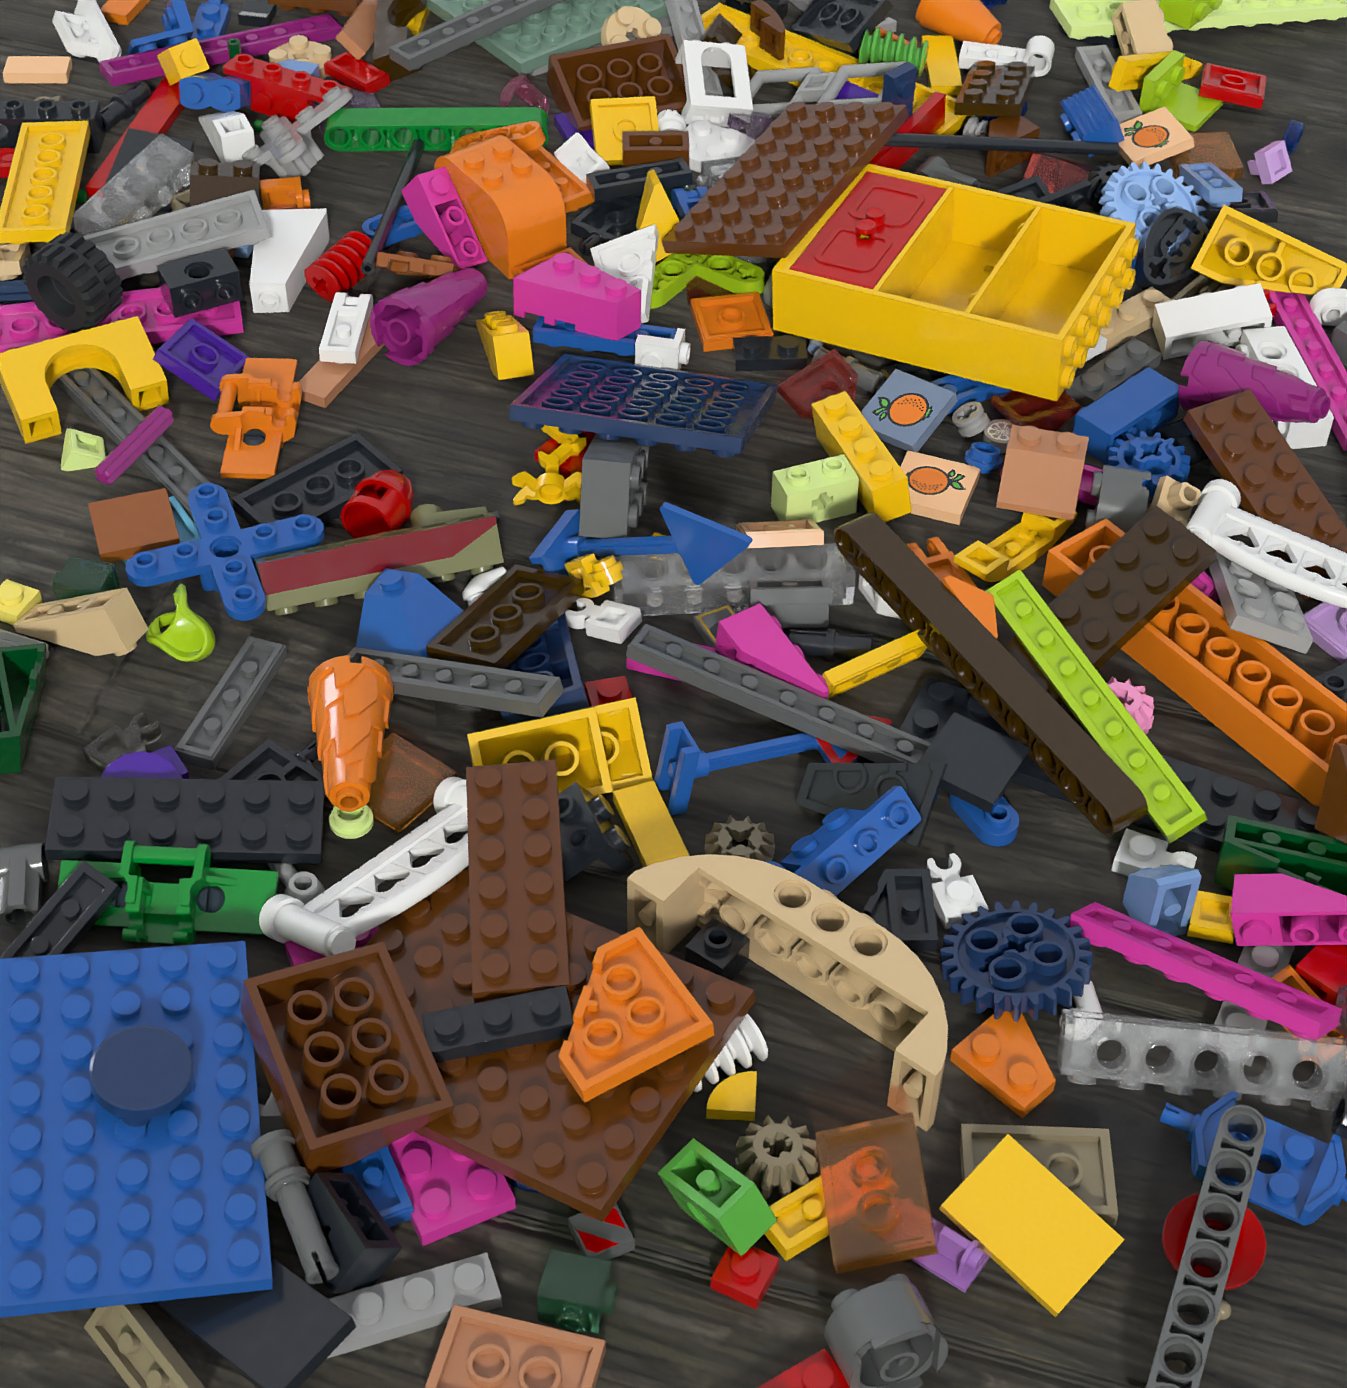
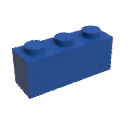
(1134, 406)

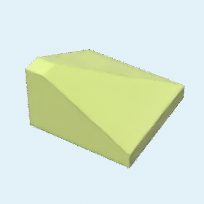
(81, 450)

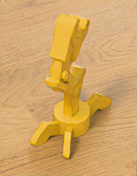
(551, 486)

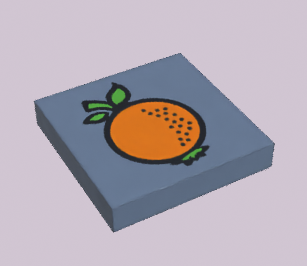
(908, 410)

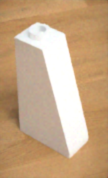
(280, 261)

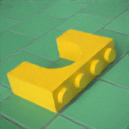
(114, 348)

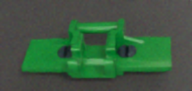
(174, 913)

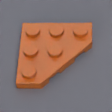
(629, 1017)

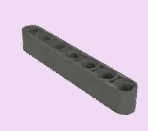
(1209, 1249)

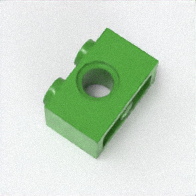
(717, 1196)

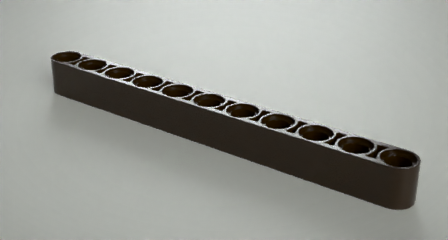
(992, 675)

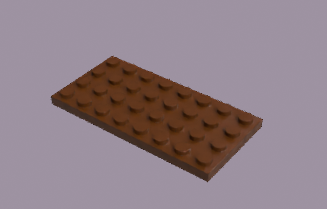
(786, 180)

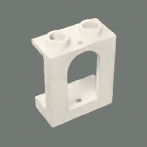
(710, 108)

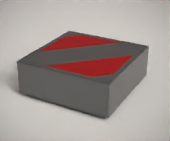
(599, 1238)

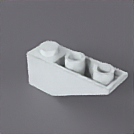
(228, 134)

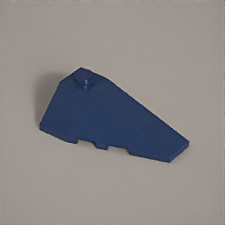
(553, 656)

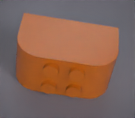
(508, 202)

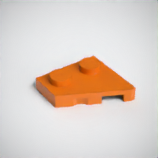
(1006, 1063)

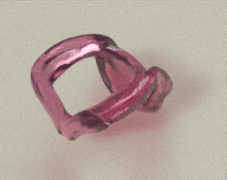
(525, 92)

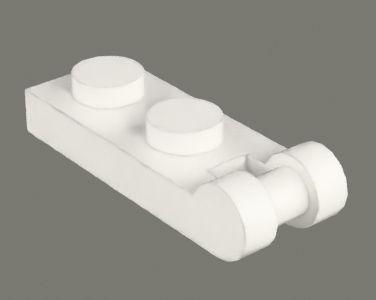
(345, 328)

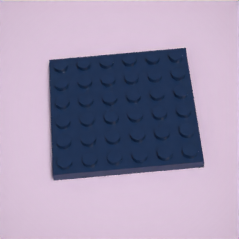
(645, 404)

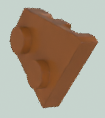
(409, 264)

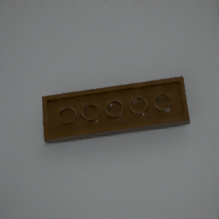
(1124, 590)

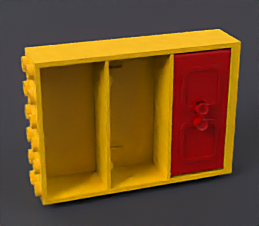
(957, 280)

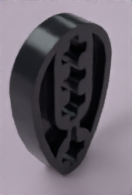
(1156, 243)

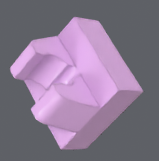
(1271, 162)

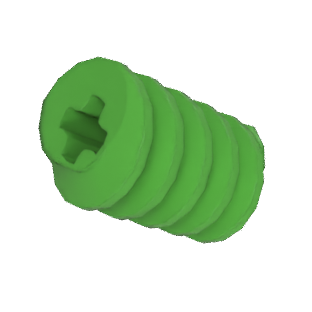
(886, 50)

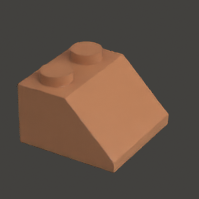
(1042, 472)

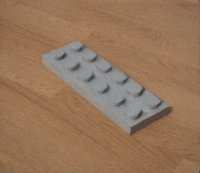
(183, 234)

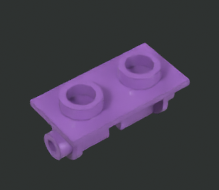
(957, 1258)

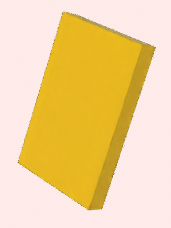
(1031, 1225)

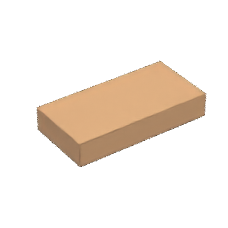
(37, 69)

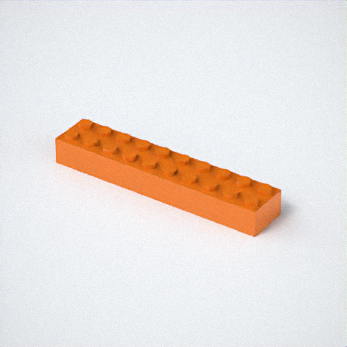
(1225, 674)

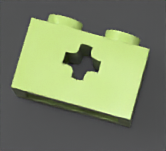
(815, 490)

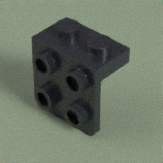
(590, 833)

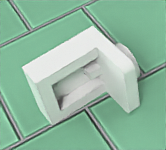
(580, 157)
(662, 351)

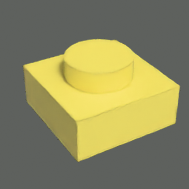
(16, 600)

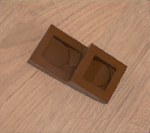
(769, 27)

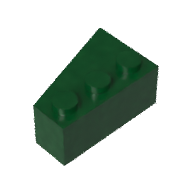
(20, 695)
(1274, 849)

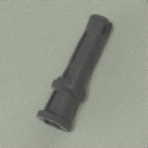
(287, 1185)

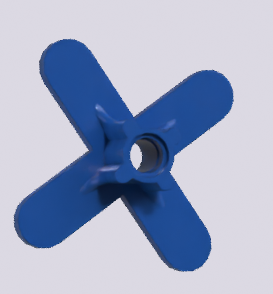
(225, 552)

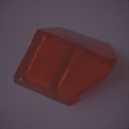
(1056, 171)
(1036, 411)

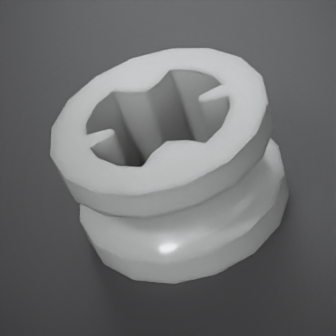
(976, 128)
(970, 419)

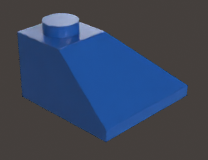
(403, 614)

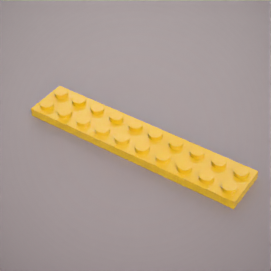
(805, 53)

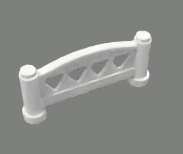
(1220, 518)
(320, 921)

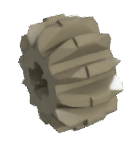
(777, 1156)

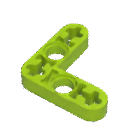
(738, 278)

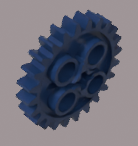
(1016, 960)

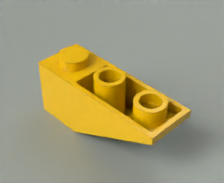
(506, 345)

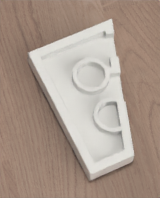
(631, 260)

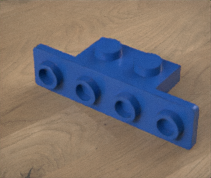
(852, 841)

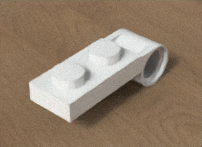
(1002, 55)

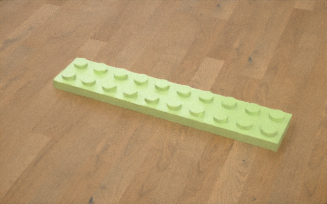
(1093, 17)

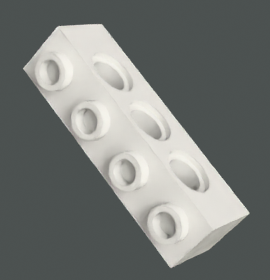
(1276, 348)

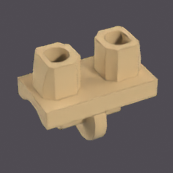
(1175, 498)

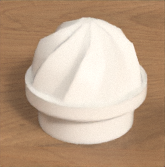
(671, 121)

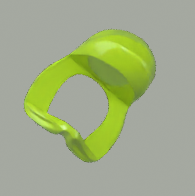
(187, 637)

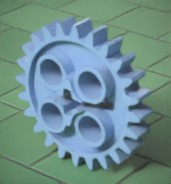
(1145, 193)

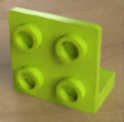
(1165, 88)

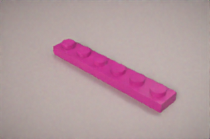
(1217, 976)

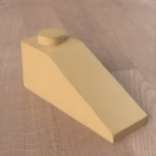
(87, 623)

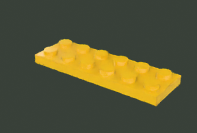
(43, 181)

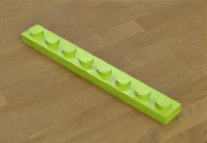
(1096, 705)

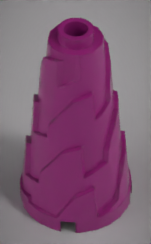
(421, 317)
(1223, 372)

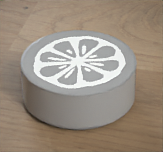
(998, 433)

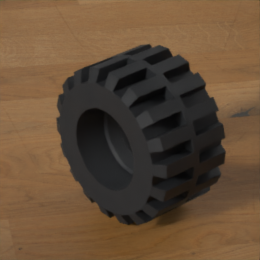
(72, 282)

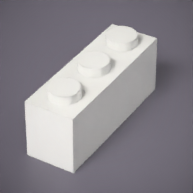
(1211, 317)

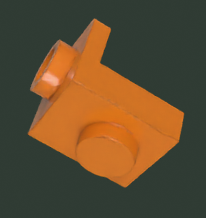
(284, 194)

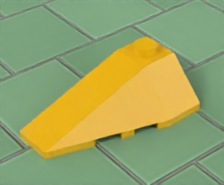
(1253, 253)

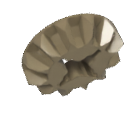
(760, 842)

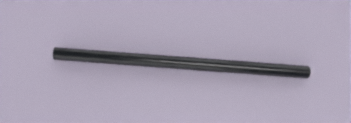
(1003, 144)
(392, 208)

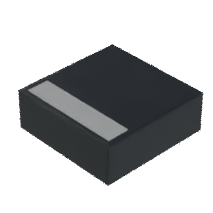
(256, 13)

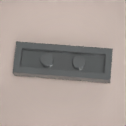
(1113, 371)

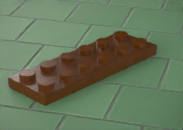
(1265, 470)
(516, 880)

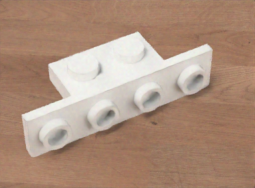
(87, 32)

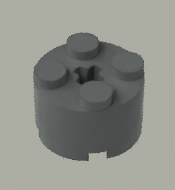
(1119, 497)
(884, 1335)

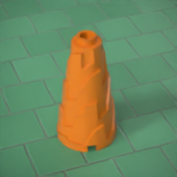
(350, 718)

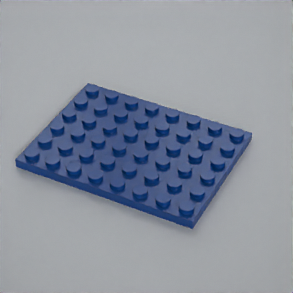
(111, 1207)

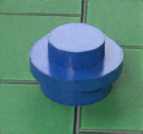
(984, 456)

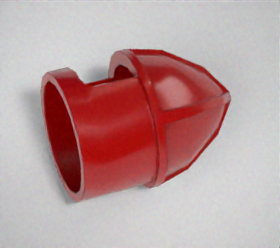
(378, 504)

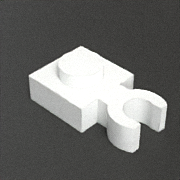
(607, 622)
(1143, 851)
(953, 893)

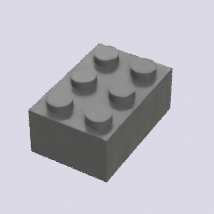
(613, 487)

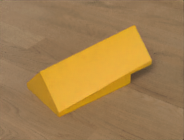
(591, 746)

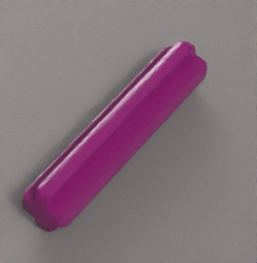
(134, 445)

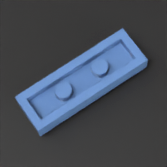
(1211, 184)

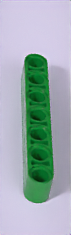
(420, 125)

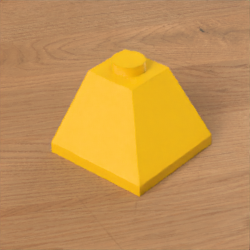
(656, 210)

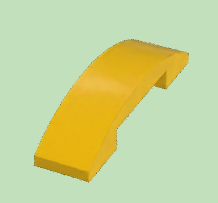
(1014, 548)

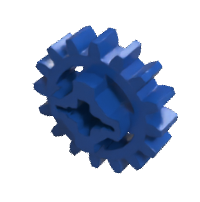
(1150, 455)

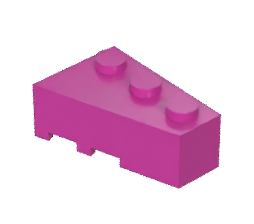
(578, 295)

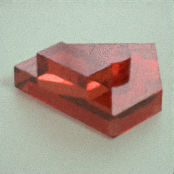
(817, 382)

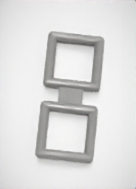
(816, 85)

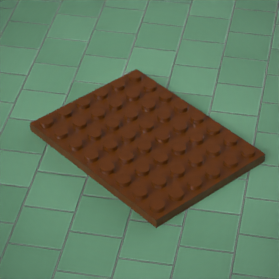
(516, 1103)

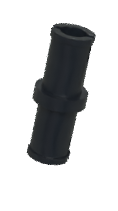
(124, 104)
(831, 644)

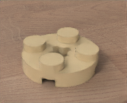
(627, 21)
(302, 50)

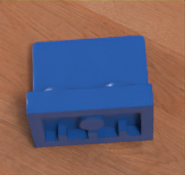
(177, 30)

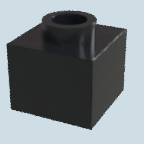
(718, 949)

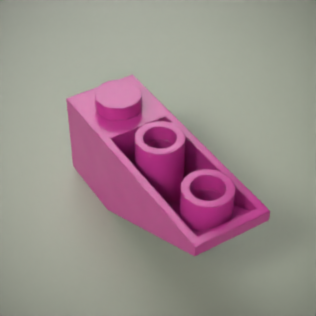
(443, 218)
(760, 643)
(1286, 912)

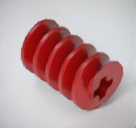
(339, 266)

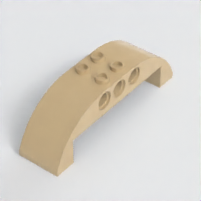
(813, 946)

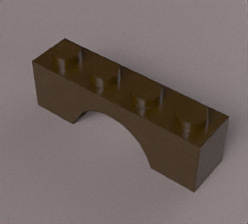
(391, 29)

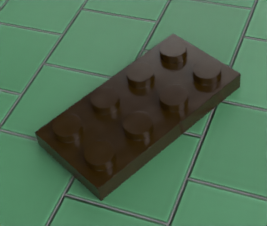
(995, 89)
(507, 618)

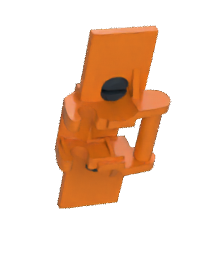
(267, 418)

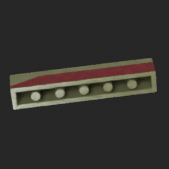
(353, 565)

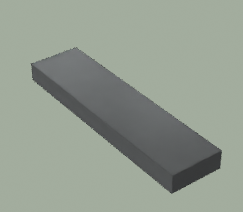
(231, 703)

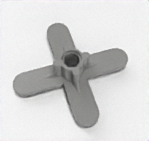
(290, 146)

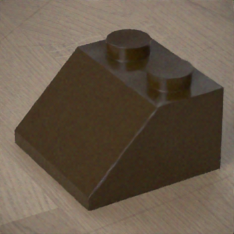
(219, 180)

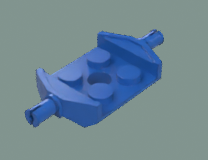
(1308, 1170)

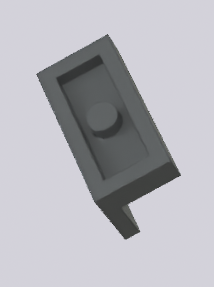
(793, 601)

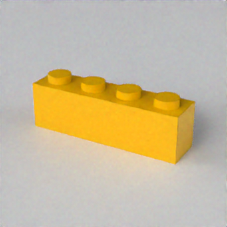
(845, 431)

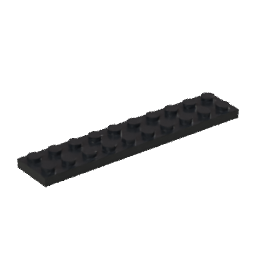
(1214, 792)

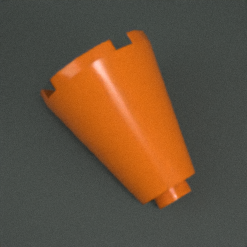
(960, 18)

